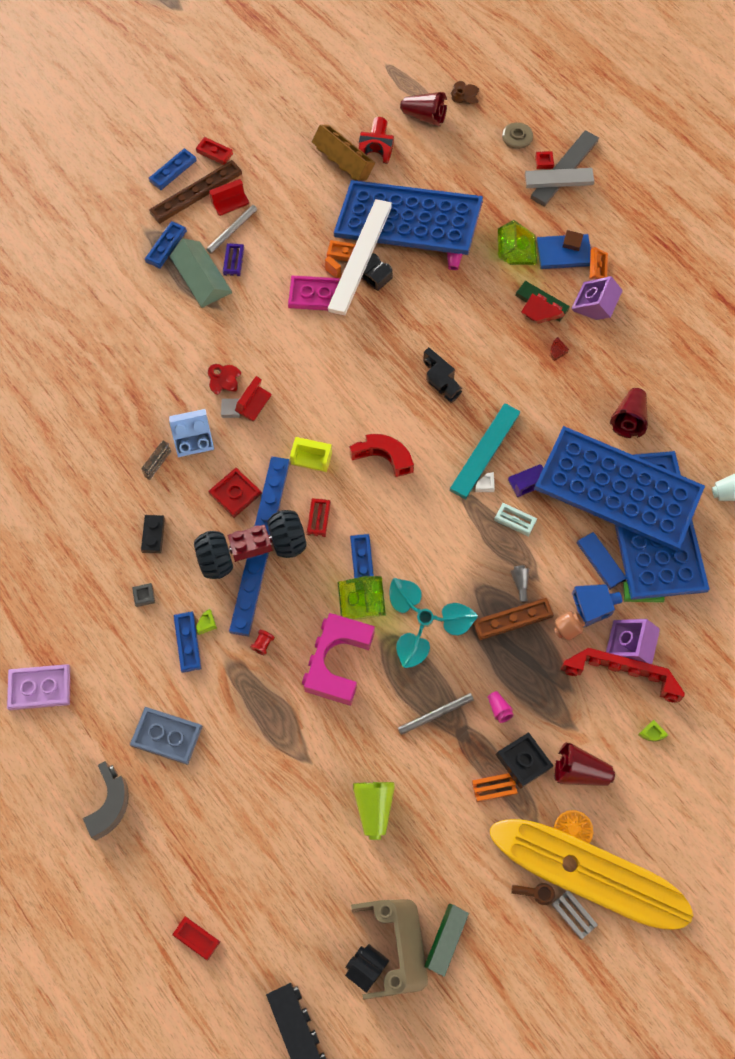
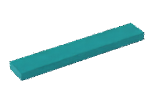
(484, 451)

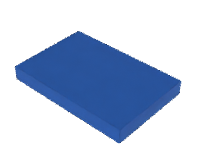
(553, 255)

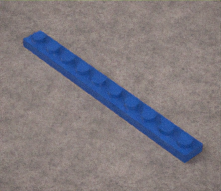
(255, 566)

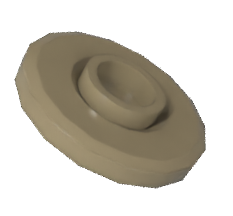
(517, 135)

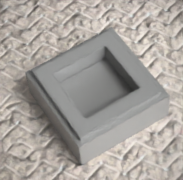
(228, 408)

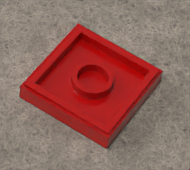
(235, 492)

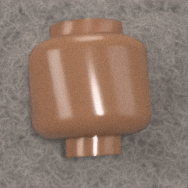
(569, 625)

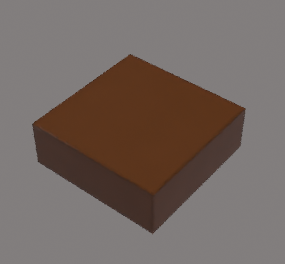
(572, 240)

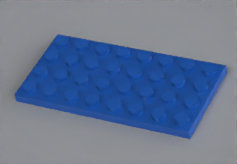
(416, 219)
(620, 488)
(654, 568)

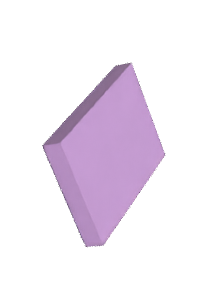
(38, 687)

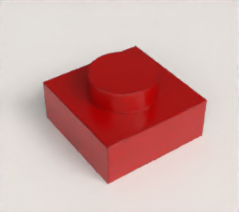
(544, 160)

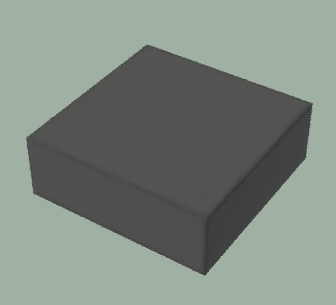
(143, 595)

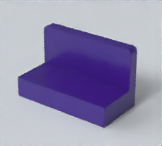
(525, 481)

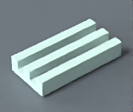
(512, 525)

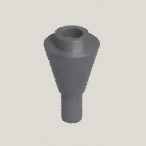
(521, 575)

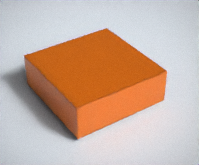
(333, 267)

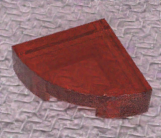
(558, 349)

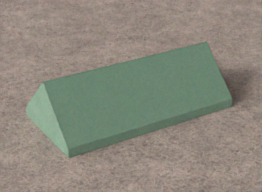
(199, 272)

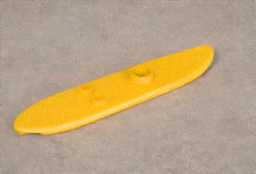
(598, 874)

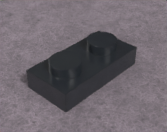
(153, 534)

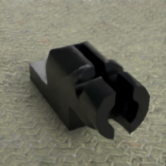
(441, 375)

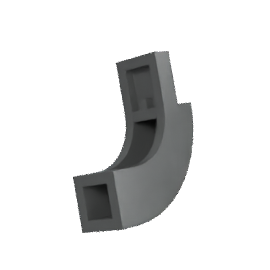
(113, 810)

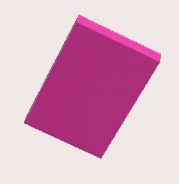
(311, 292)

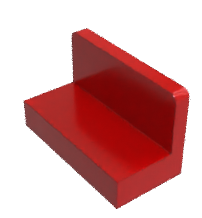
(228, 197)
(252, 400)

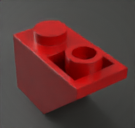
(540, 310)

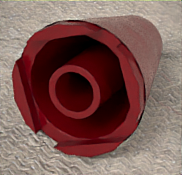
(426, 107)
(631, 415)
(581, 768)

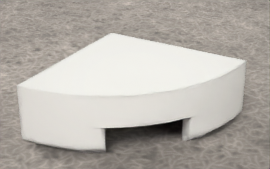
(486, 483)

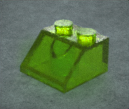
(516, 244)
(362, 597)

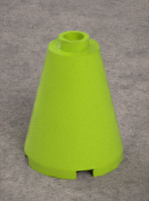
(374, 806)

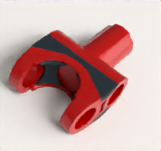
(377, 140)

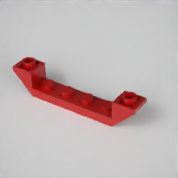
(670, 687)

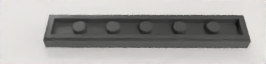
(570, 160)

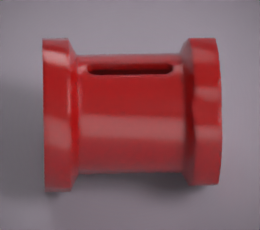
(262, 642)

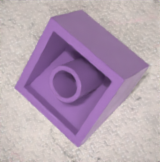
(597, 298)
(633, 639)

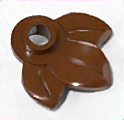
(464, 93)

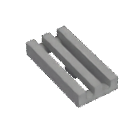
(587, 930)

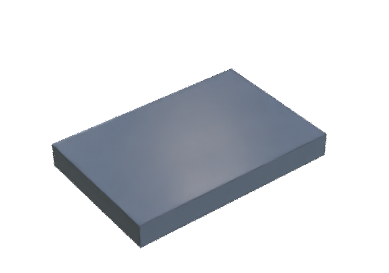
(166, 735)

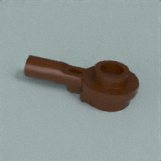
(542, 893)

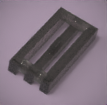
(156, 460)

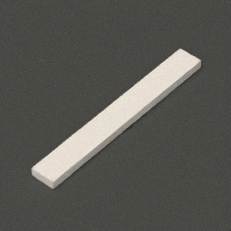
(360, 257)

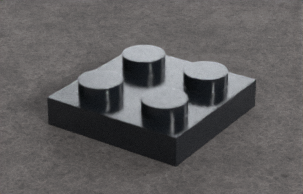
(524, 760)

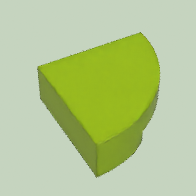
(206, 622)
(653, 732)

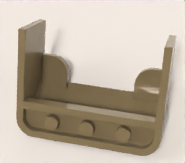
(412, 973)

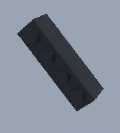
(293, 1023)

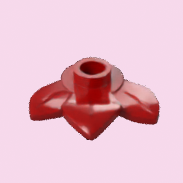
(224, 380)

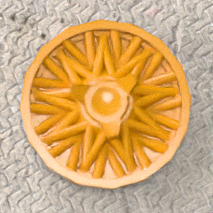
(575, 824)

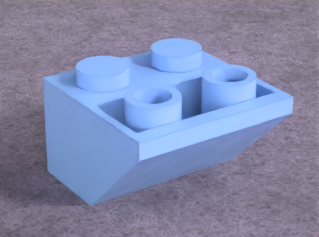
(191, 433)

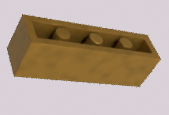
(343, 152)

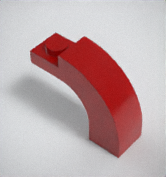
(385, 447)

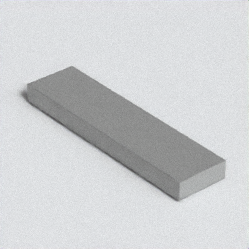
(559, 178)

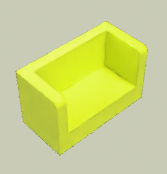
(311, 454)

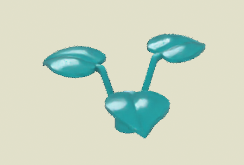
(412, 648)

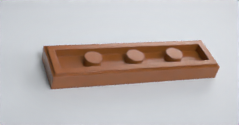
(513, 619)

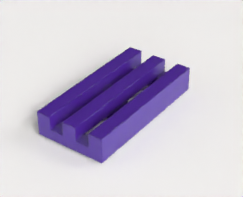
(232, 271)

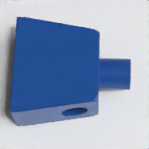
(595, 602)

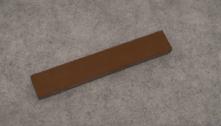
(195, 191)

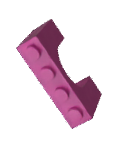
(336, 631)

